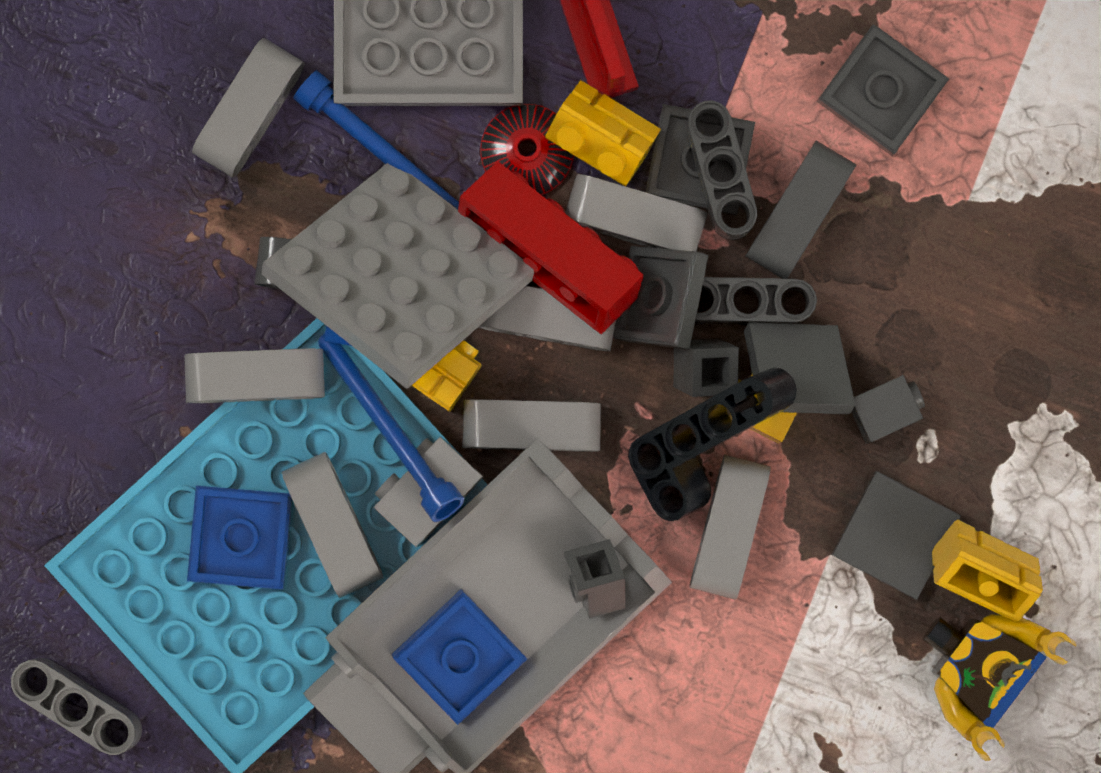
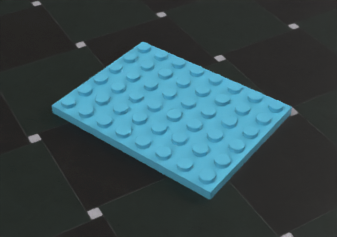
(233, 653)

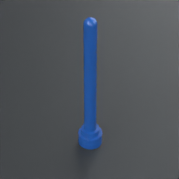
(319, 96)
(438, 497)

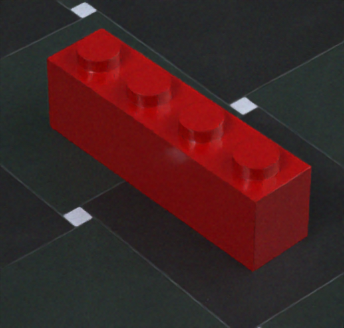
(565, 256)

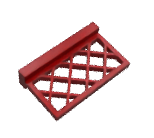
(600, 46)

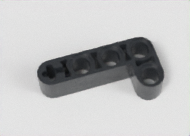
(678, 465)

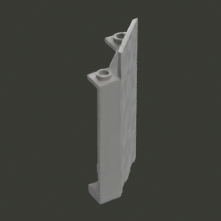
(513, 566)

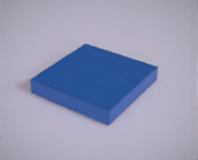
(239, 537)
(459, 656)

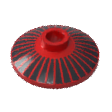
(510, 127)

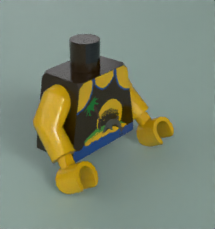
(987, 670)

